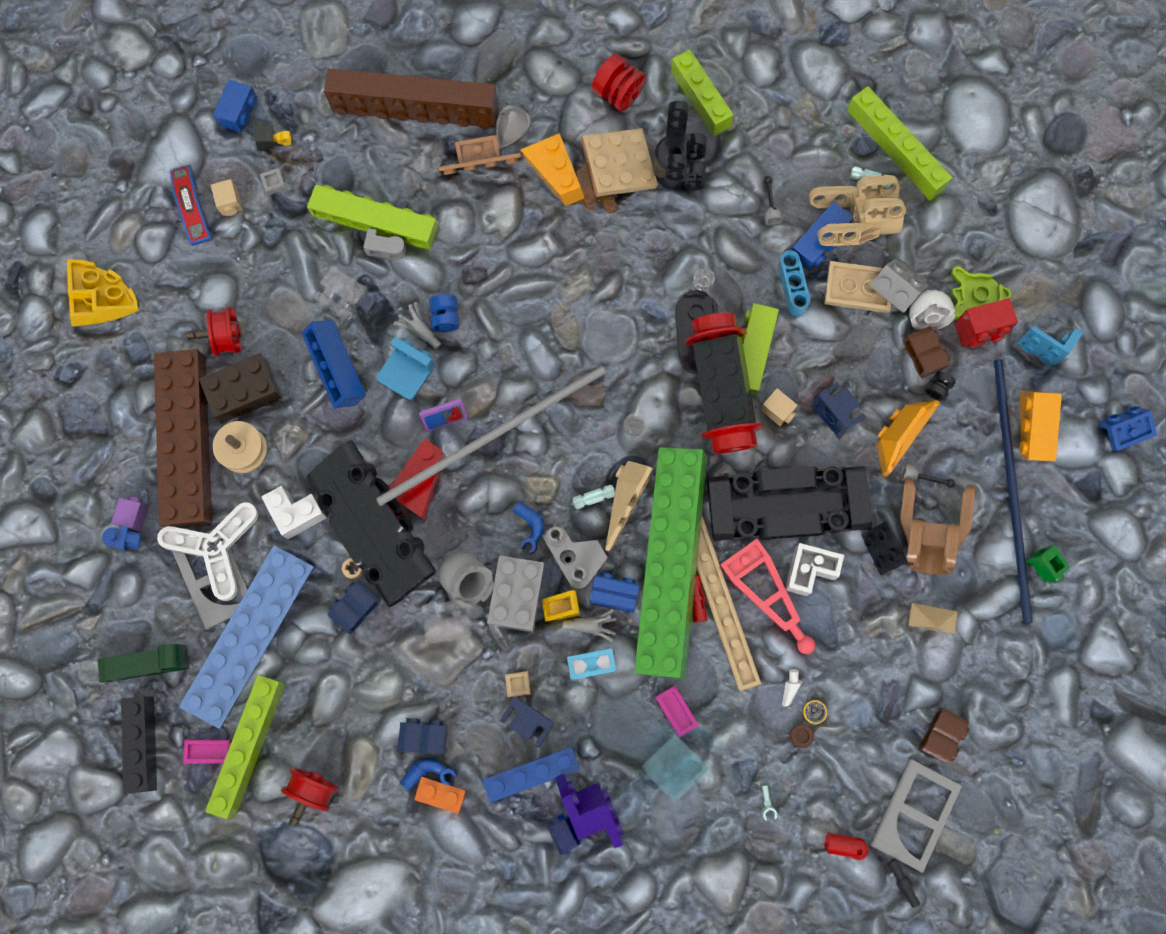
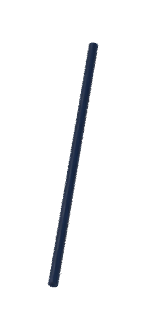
(1013, 492)

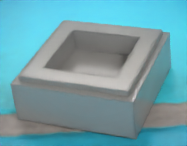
(273, 181)

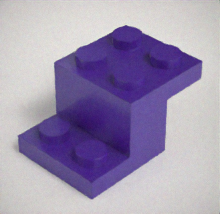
(590, 810)

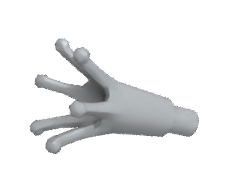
(418, 326)
(592, 625)

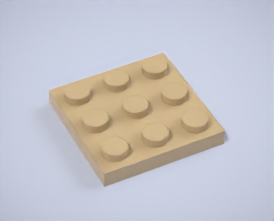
(619, 162)

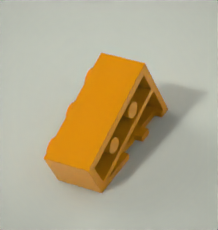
(555, 168)
(1039, 424)

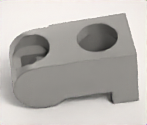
(384, 247)

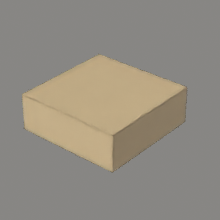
(517, 684)

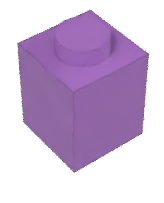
(130, 513)

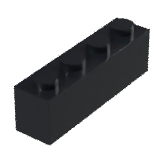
(138, 744)

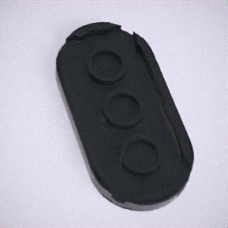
(689, 307)

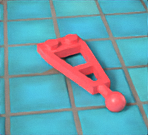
(743, 563)

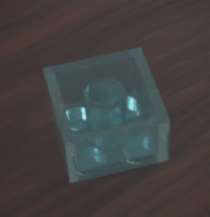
(674, 767)

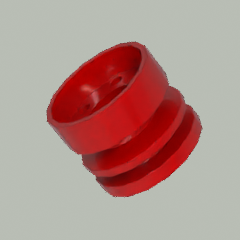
(618, 82)

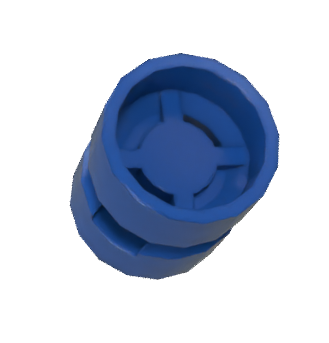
(444, 313)

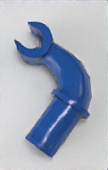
(534, 520)
(421, 768)

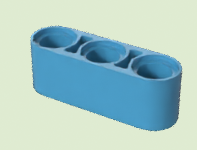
(793, 273)

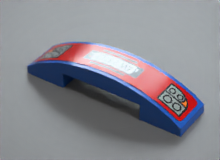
(189, 205)

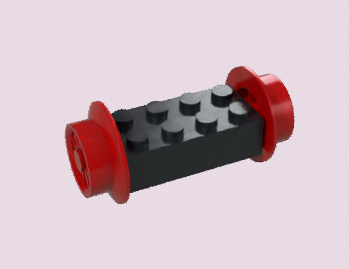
(724, 383)

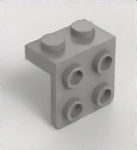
(899, 284)

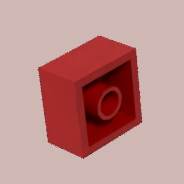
(986, 323)

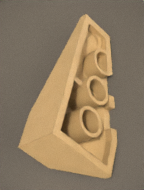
(629, 488)

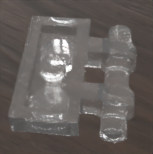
(345, 288)
(448, 628)

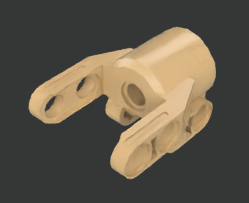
(869, 206)

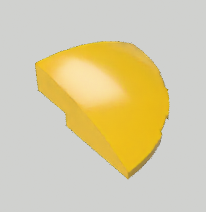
(97, 294)

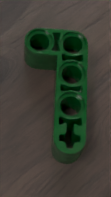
(145, 663)

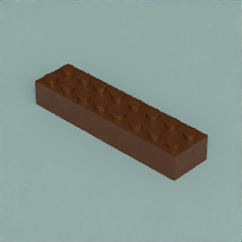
(412, 98)
(182, 440)

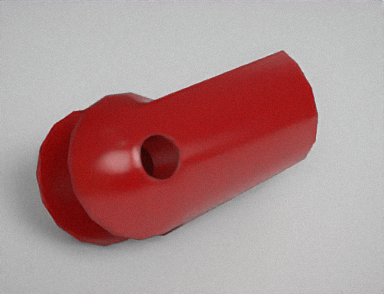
(846, 846)

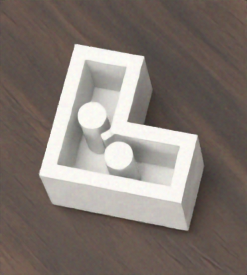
(292, 517)
(812, 562)

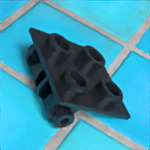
(884, 548)

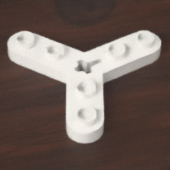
(218, 562)

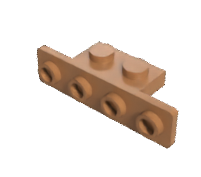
(476, 152)

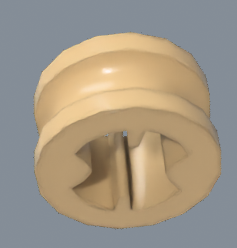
(348, 562)

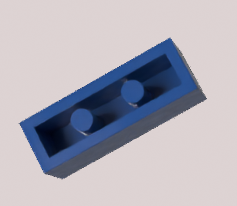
(809, 248)

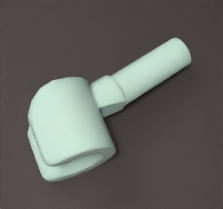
(767, 804)

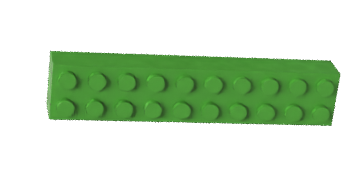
(671, 563)

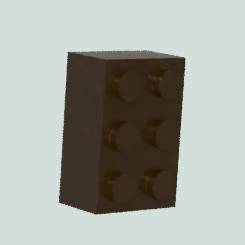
(240, 388)

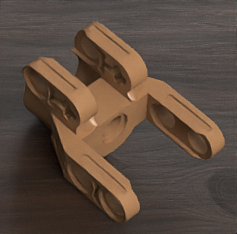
(934, 545)

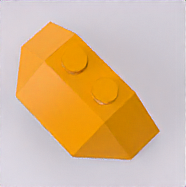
(902, 432)

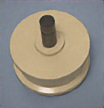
(240, 447)

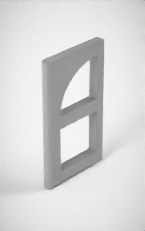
(209, 612)
(887, 835)

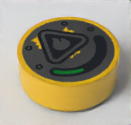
(814, 712)

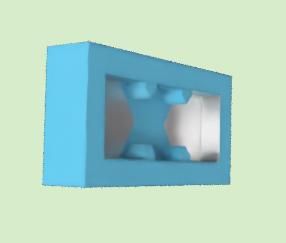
(591, 664)

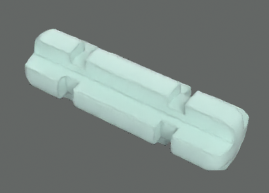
(858, 173)
(593, 497)

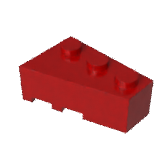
(419, 497)

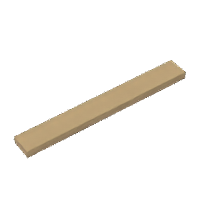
(725, 614)

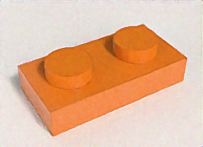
(440, 795)

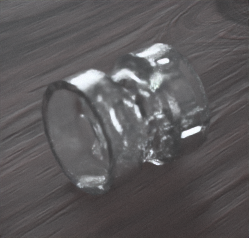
(702, 284)

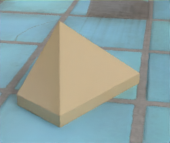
(932, 618)

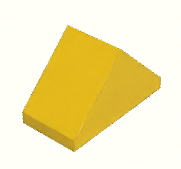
(561, 606)

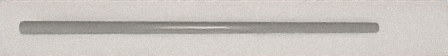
(481, 441)

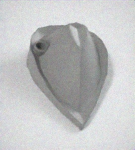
(512, 126)

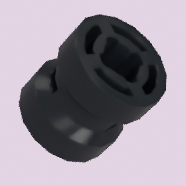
(941, 384)

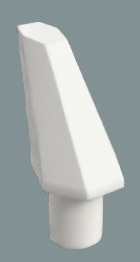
(791, 687)

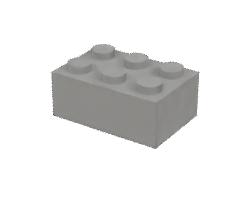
(516, 594)

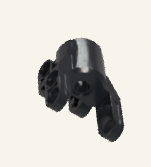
(678, 147)

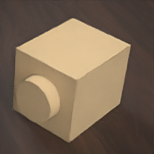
(226, 197)
(779, 408)

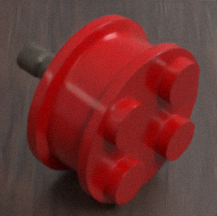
(221, 331)

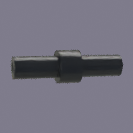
(903, 883)

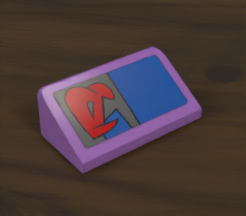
(443, 415)

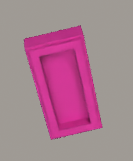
(677, 711)
(205, 751)

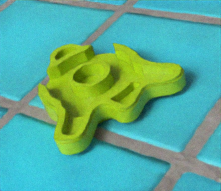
(975, 290)

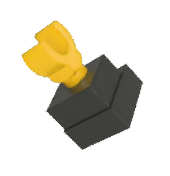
(265, 137)

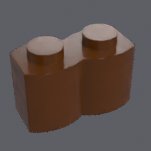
(926, 351)
(944, 735)

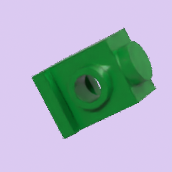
(1049, 564)

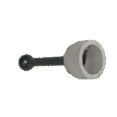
(772, 215)
(910, 472)

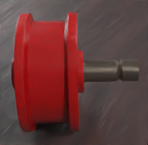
(309, 790)

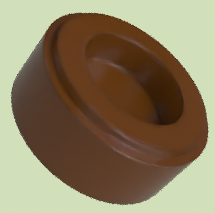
(801, 736)

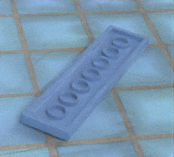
(246, 637)

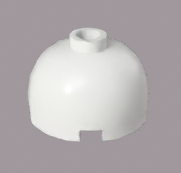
(931, 309)

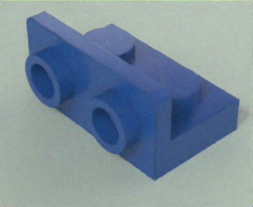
(1129, 427)

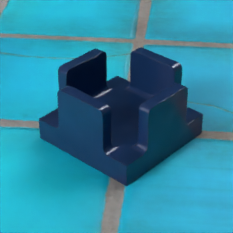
(837, 410)
(527, 720)

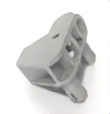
(586, 557)

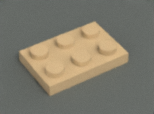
(850, 287)

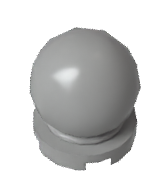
(466, 579)

